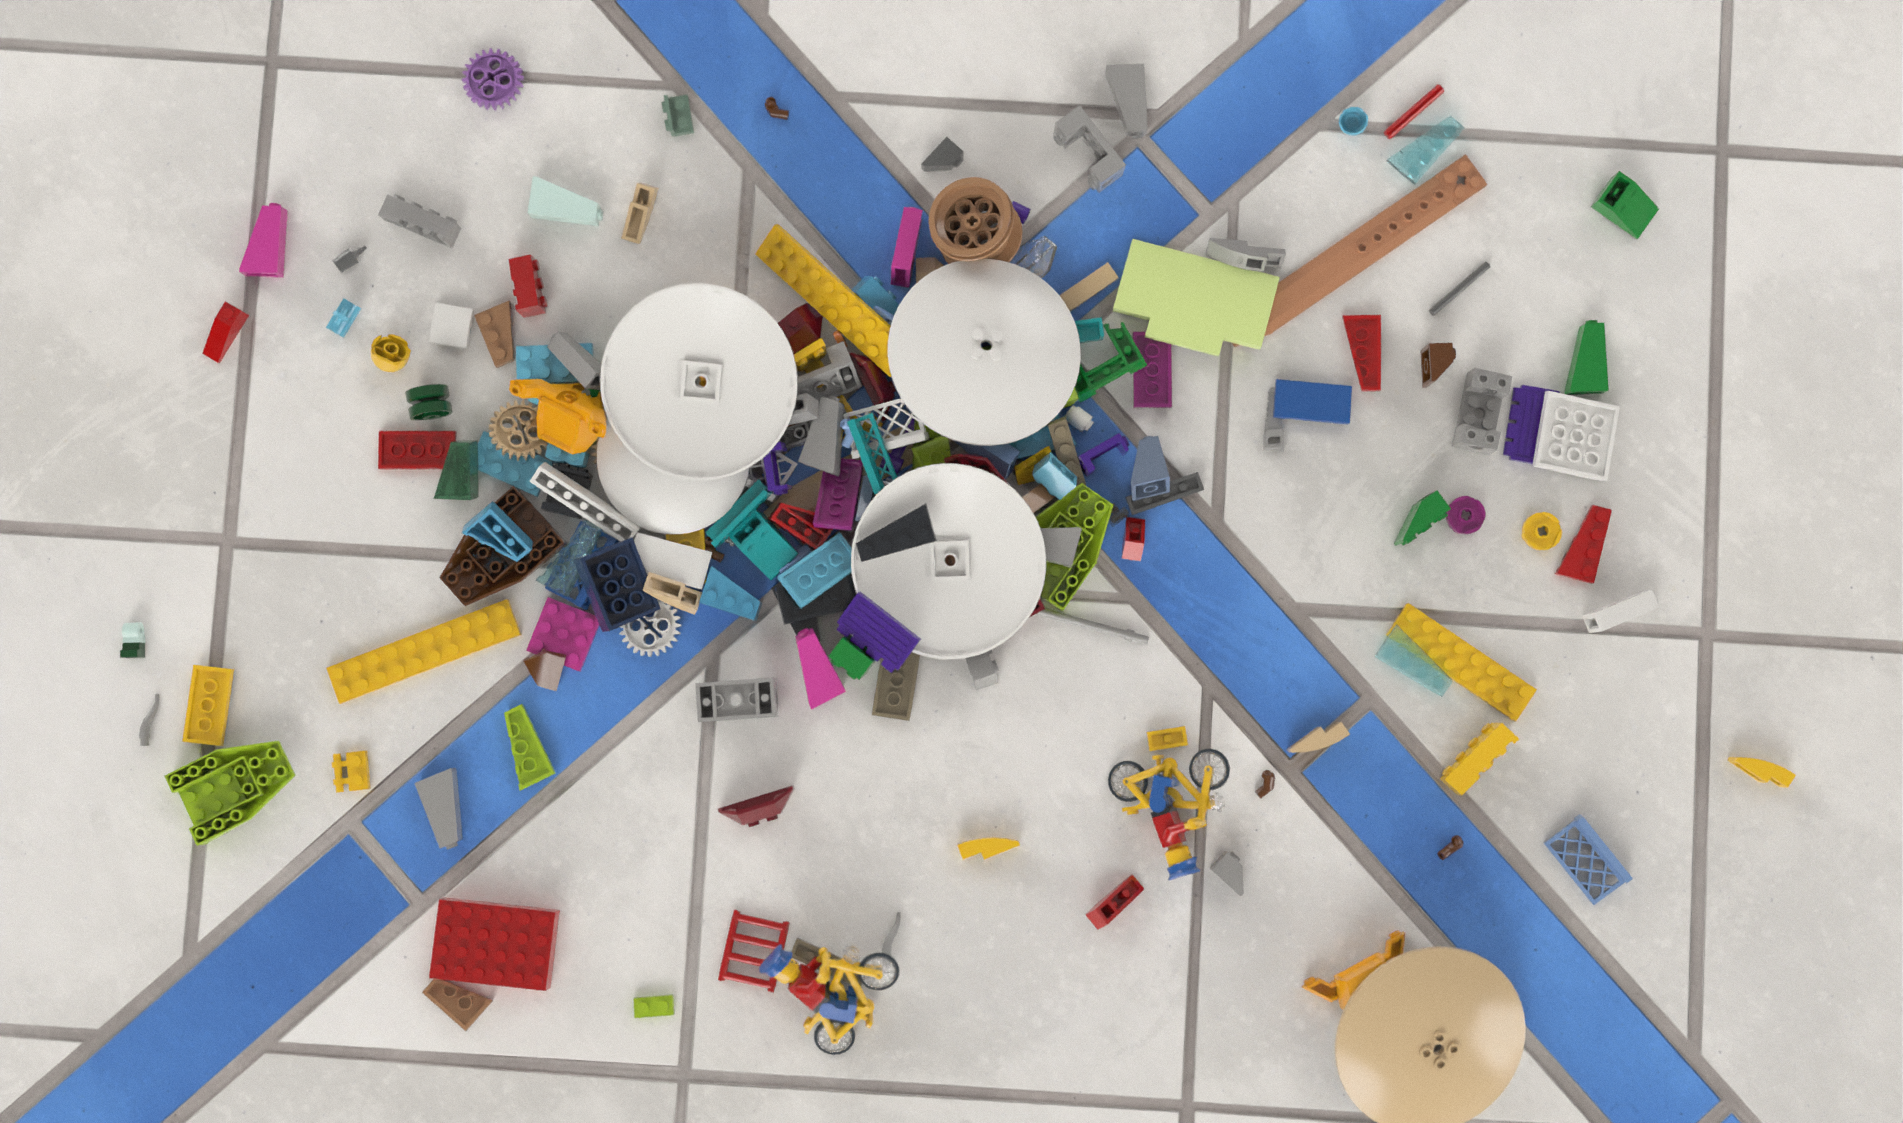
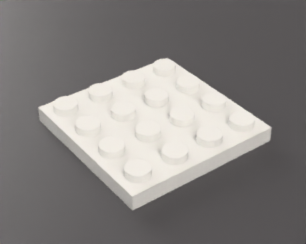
(1576, 436)

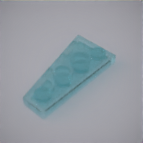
(1422, 153)
(562, 573)
(1409, 659)

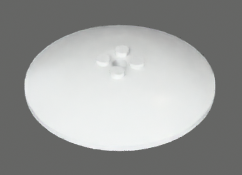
(659, 500)

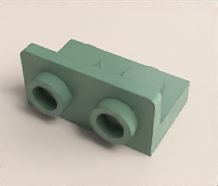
(678, 115)

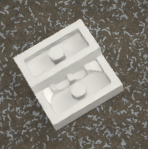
(451, 325)

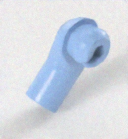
(848, 439)

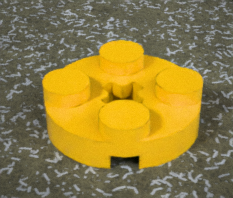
(1552, 529)

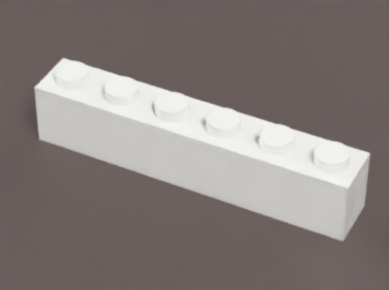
(584, 502)

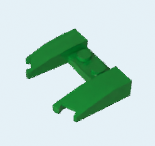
(1126, 361)

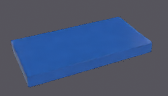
(1312, 401)

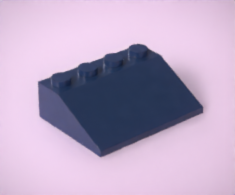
(615, 584)

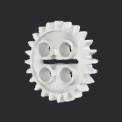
(637, 638)

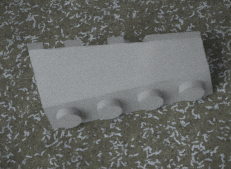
(420, 221)

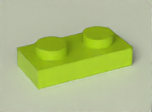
(653, 1006)

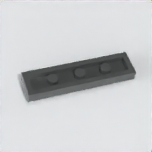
(1178, 489)

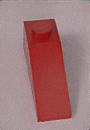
(224, 331)
(1114, 902)

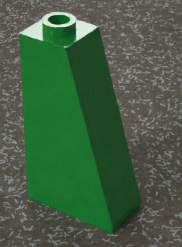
(1589, 361)

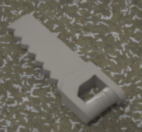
(1274, 428)

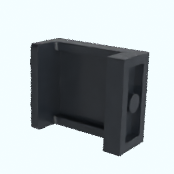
(581, 477)

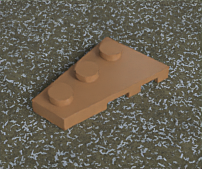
(497, 333)
(457, 1002)

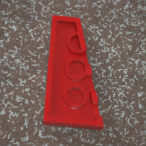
(1365, 345)
(1586, 548)

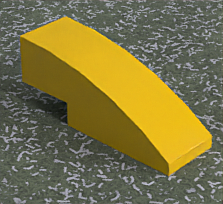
(1764, 771)
(987, 846)

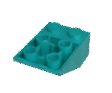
(763, 544)

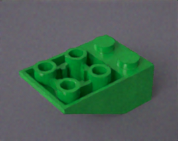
(1625, 205)
(1424, 512)

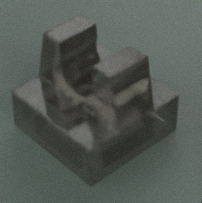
(1117, 515)

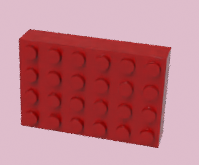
(494, 944)

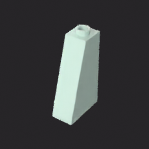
(558, 204)

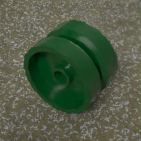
(428, 402)

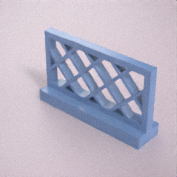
(1597, 846)

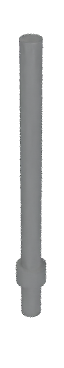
(1128, 634)

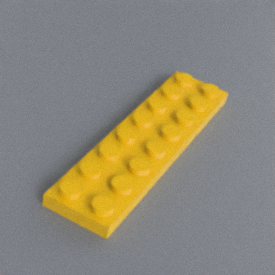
(1466, 663)

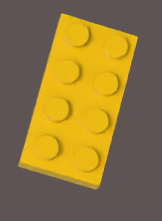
(208, 705)

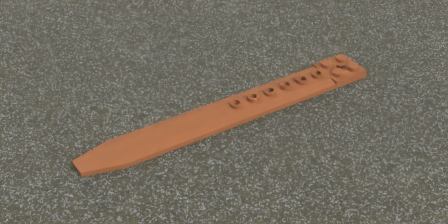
(1373, 241)

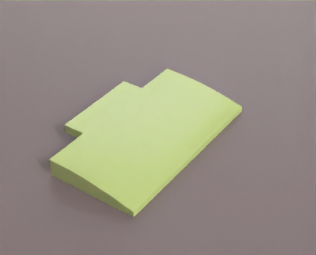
(1194, 298)

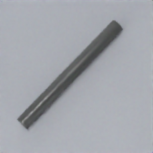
(1458, 289)

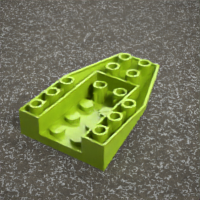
(1083, 510)
(230, 786)

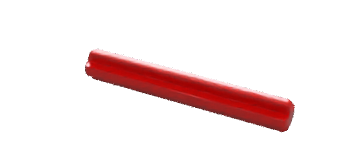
(1414, 111)

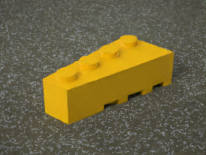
(1478, 757)

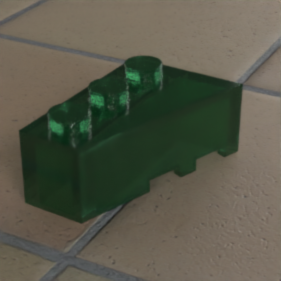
(459, 472)

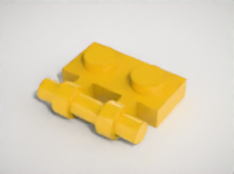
(357, 771)

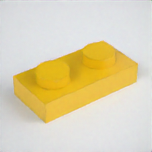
(1167, 738)

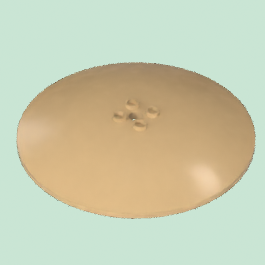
(1410, 1008)

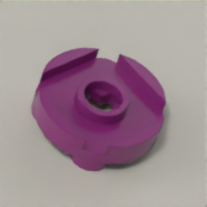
(1475, 520)

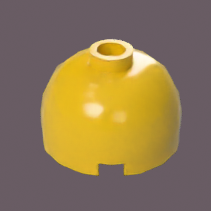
(390, 353)

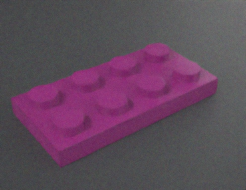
(1154, 382)
(839, 496)

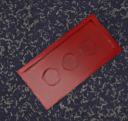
(413, 449)

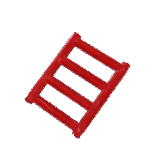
(733, 936)

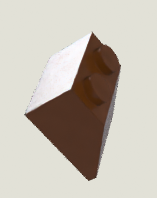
(1435, 360)

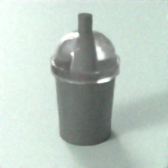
(349, 257)

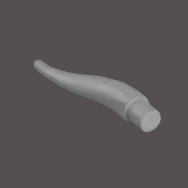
(144, 734)
(889, 939)

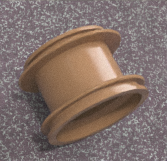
(962, 206)

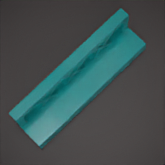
(866, 452)
(741, 509)

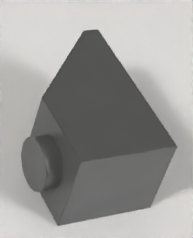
(944, 157)

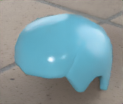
(1353, 121)

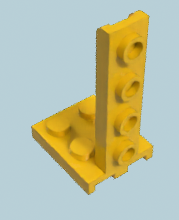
(810, 360)

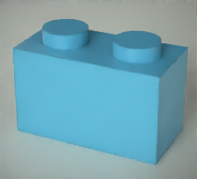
(1054, 476)

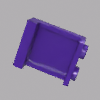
(1115, 441)
(772, 472)

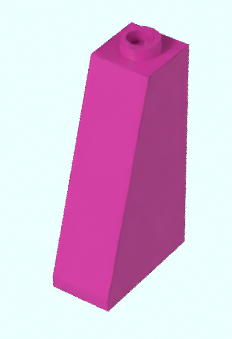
(267, 244)
(906, 247)
(818, 672)

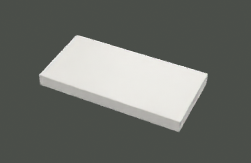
(673, 560)

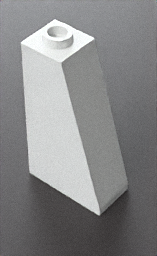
(1621, 611)

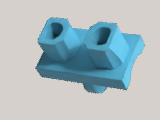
(343, 318)

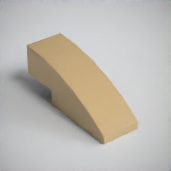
(639, 212)
(672, 593)
(1319, 738)

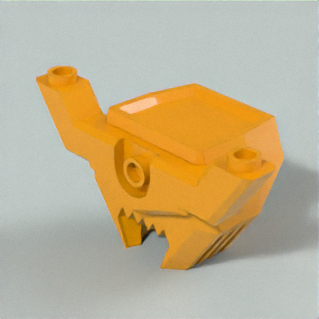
(564, 413)
(1350, 978)

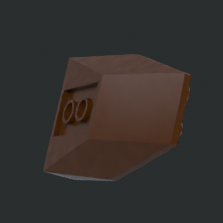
(481, 571)

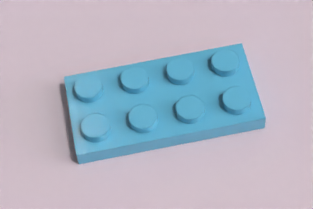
(541, 363)
(508, 470)
(818, 571)

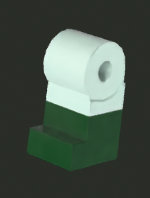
(133, 640)

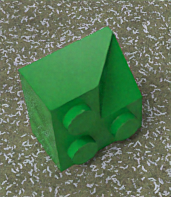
(851, 658)

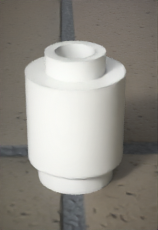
(1079, 418)

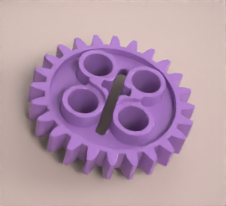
(484, 65)

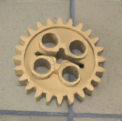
(504, 436)

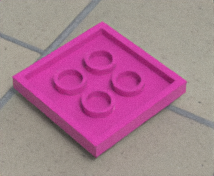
(564, 631)

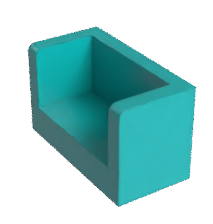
(1090, 330)

